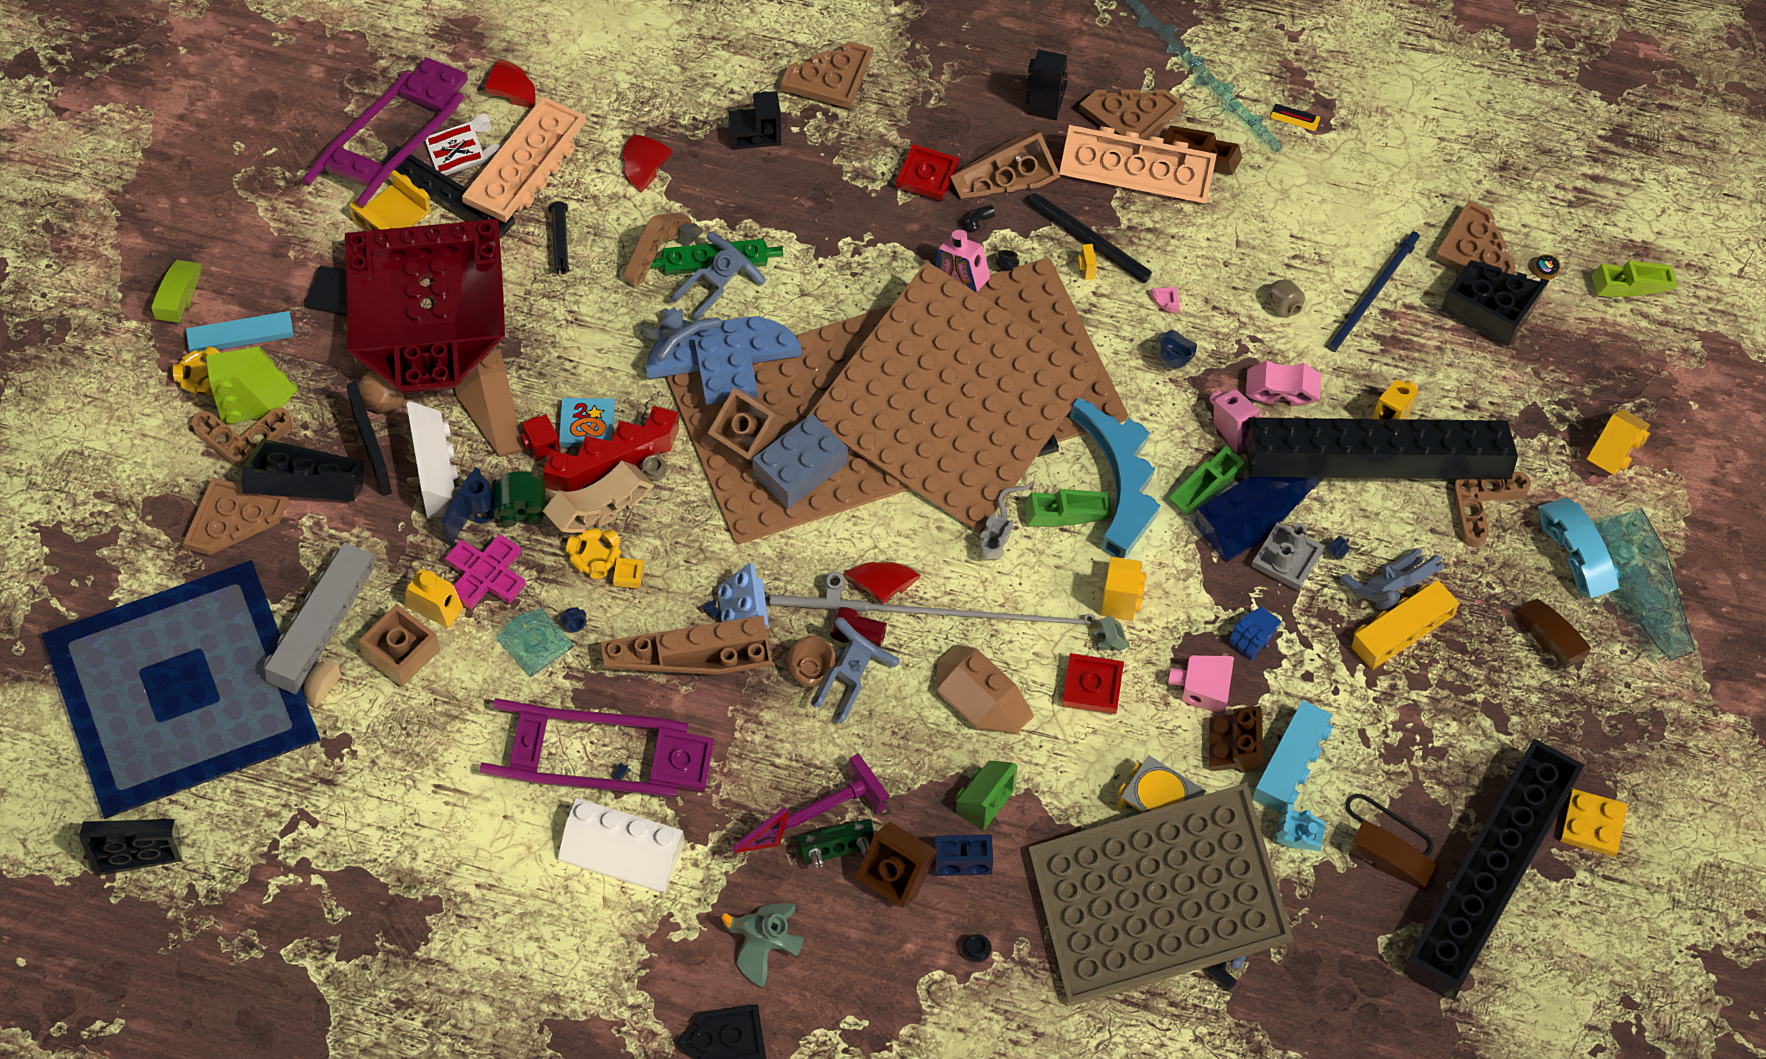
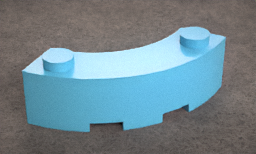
(1589, 556)

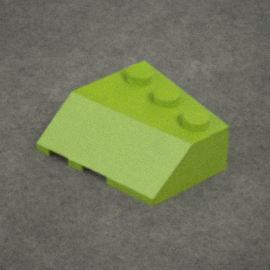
(247, 384)

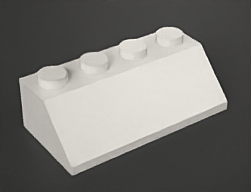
(433, 459)
(621, 845)

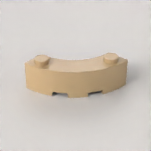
(600, 501)

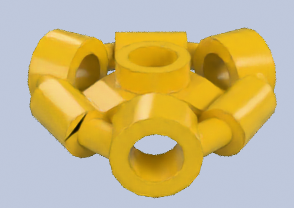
(199, 371)
(594, 552)

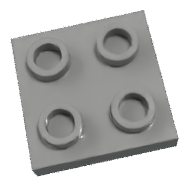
(1288, 555)

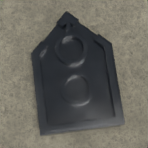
(329, 291)
(725, 1035)

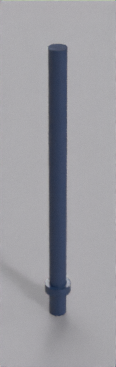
(1406, 246)

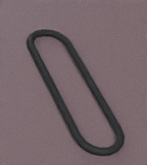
(1389, 813)

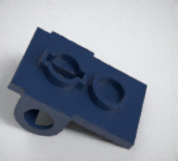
(472, 499)

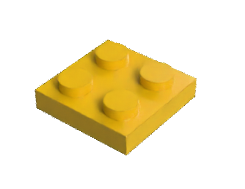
(1594, 822)

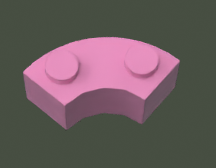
(1283, 383)

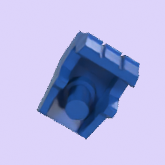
(1254, 632)

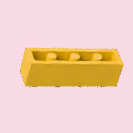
(1404, 624)

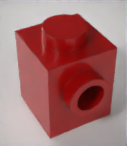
(540, 437)

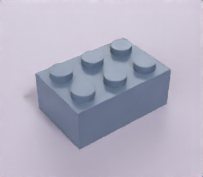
(800, 461)

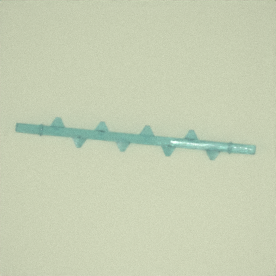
(1204, 76)

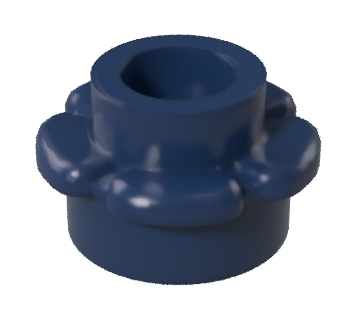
(1339, 548)
(573, 619)

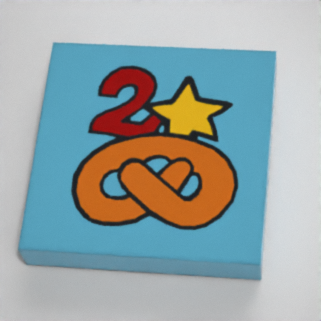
(586, 417)

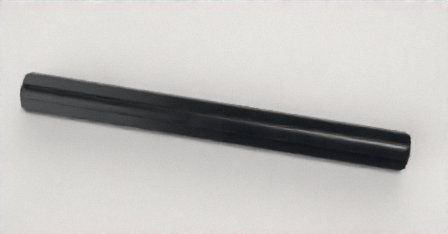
(1088, 236)

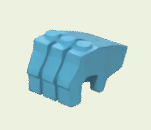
(1300, 829)

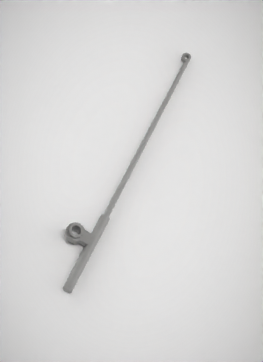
(834, 594)

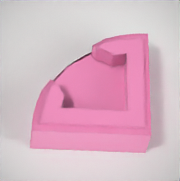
(1166, 298)

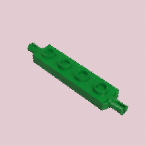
(695, 257)

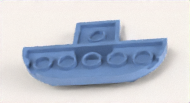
(726, 355)

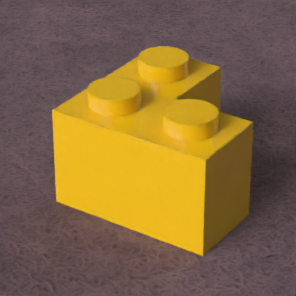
(1618, 440)
(1123, 588)

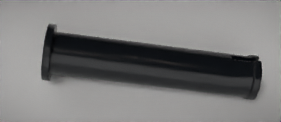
(559, 236)

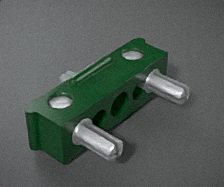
(835, 842)

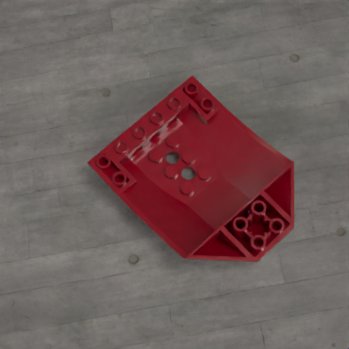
(385, 319)

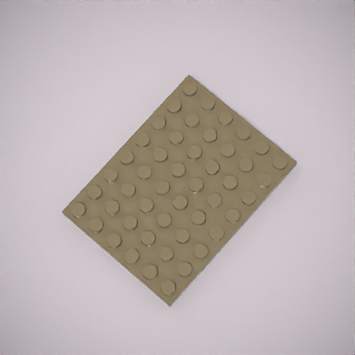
(1160, 894)

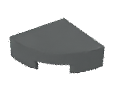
(689, 233)

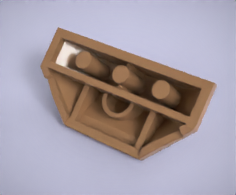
(981, 691)

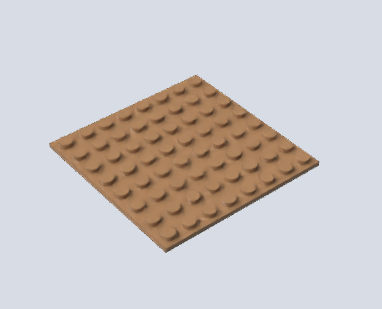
(953, 396)

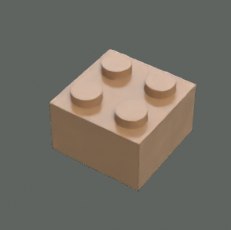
(747, 424)
(399, 645)

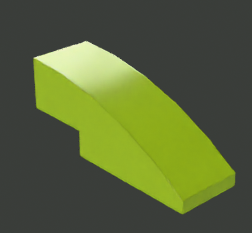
(1633, 279)
(176, 291)

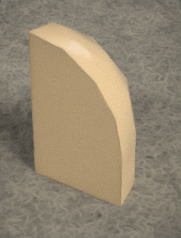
(320, 681)

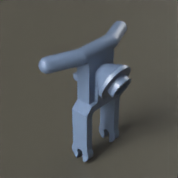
(720, 272)
(675, 330)
(1385, 586)
(850, 666)

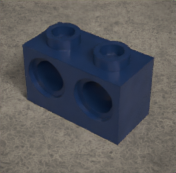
(963, 855)

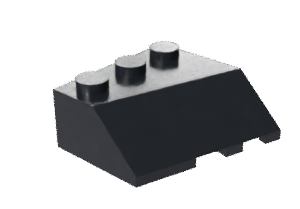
(1493, 300)

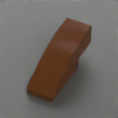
(1227, 153)
(1553, 633)
(1393, 855)

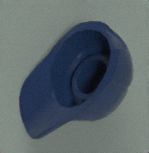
(1175, 350)

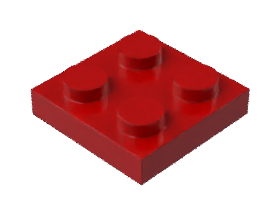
(927, 172)
(1093, 683)

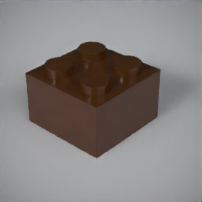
(896, 864)

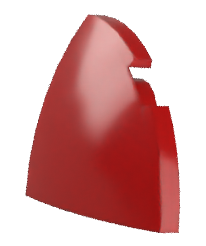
(511, 82)
(642, 160)
(882, 579)

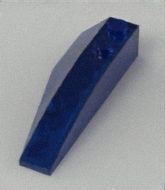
(1250, 512)

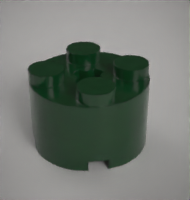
(519, 498)

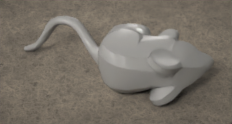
(997, 529)

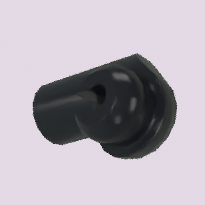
(976, 215)
(1219, 973)

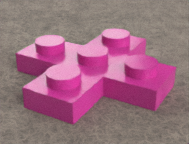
(486, 571)

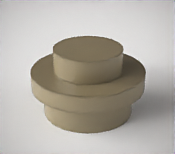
(654, 468)

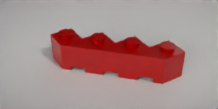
(598, 456)

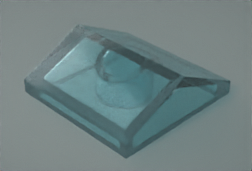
(534, 641)

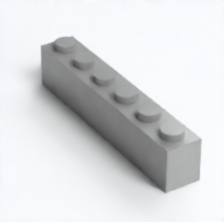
(318, 618)

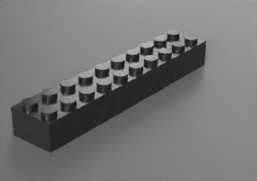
(1380, 448)
(1493, 869)

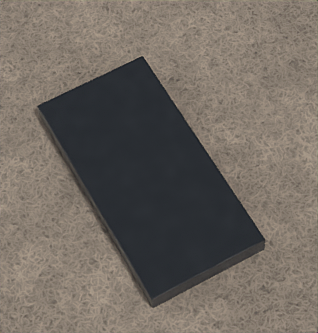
(368, 438)

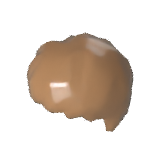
(379, 394)
(810, 660)

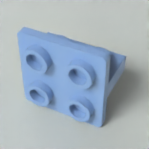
(742, 596)

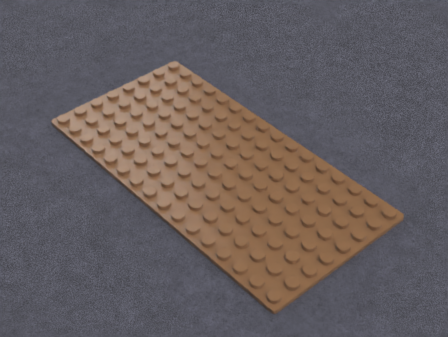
(798, 383)

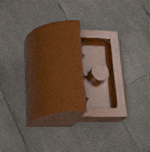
(1236, 740)

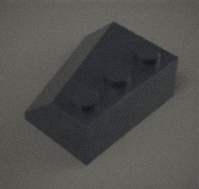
(130, 844)

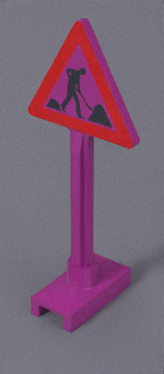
(863, 784)

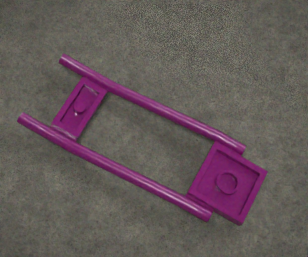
(431, 86)
(678, 760)

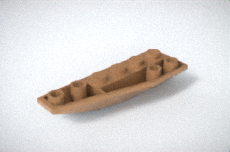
(696, 649)

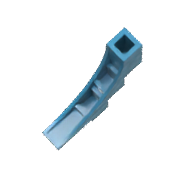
(1131, 475)

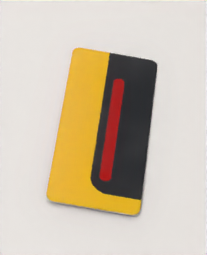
(1295, 117)

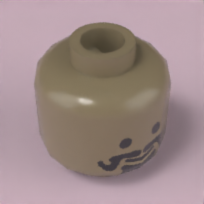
(1285, 298)

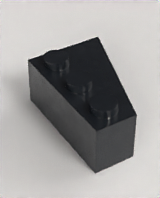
(1046, 84)

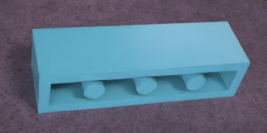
(1293, 757)

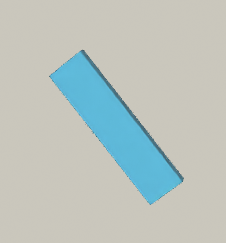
(241, 332)

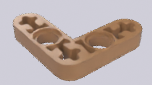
(657, 229)
(239, 443)
(1475, 499)

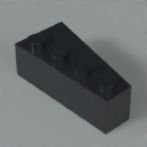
(301, 472)

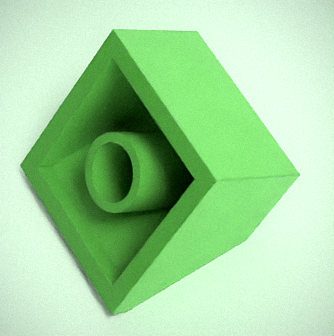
(986, 793)

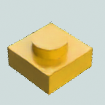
(1087, 262)
(628, 573)

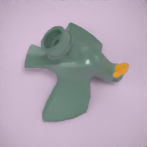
(762, 933)

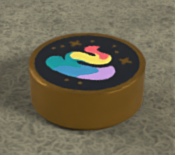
(1546, 267)

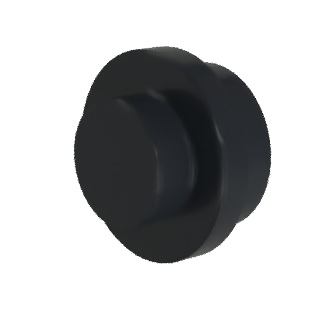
(1006, 260)
(977, 948)

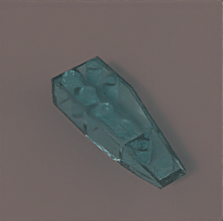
(1647, 581)

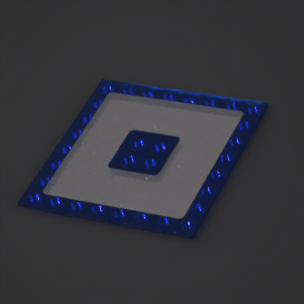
(176, 689)

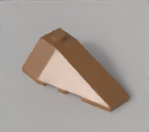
(1010, 167)
(491, 405)

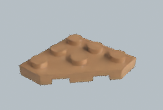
(830, 75)
(1132, 110)
(1475, 239)
(231, 516)

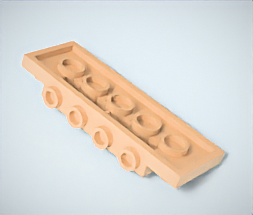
(525, 160)
(1138, 163)

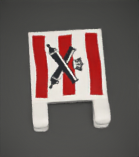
(459, 146)

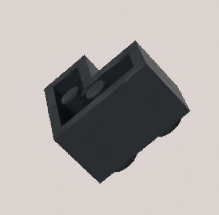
(758, 125)

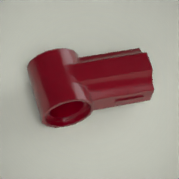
(868, 628)

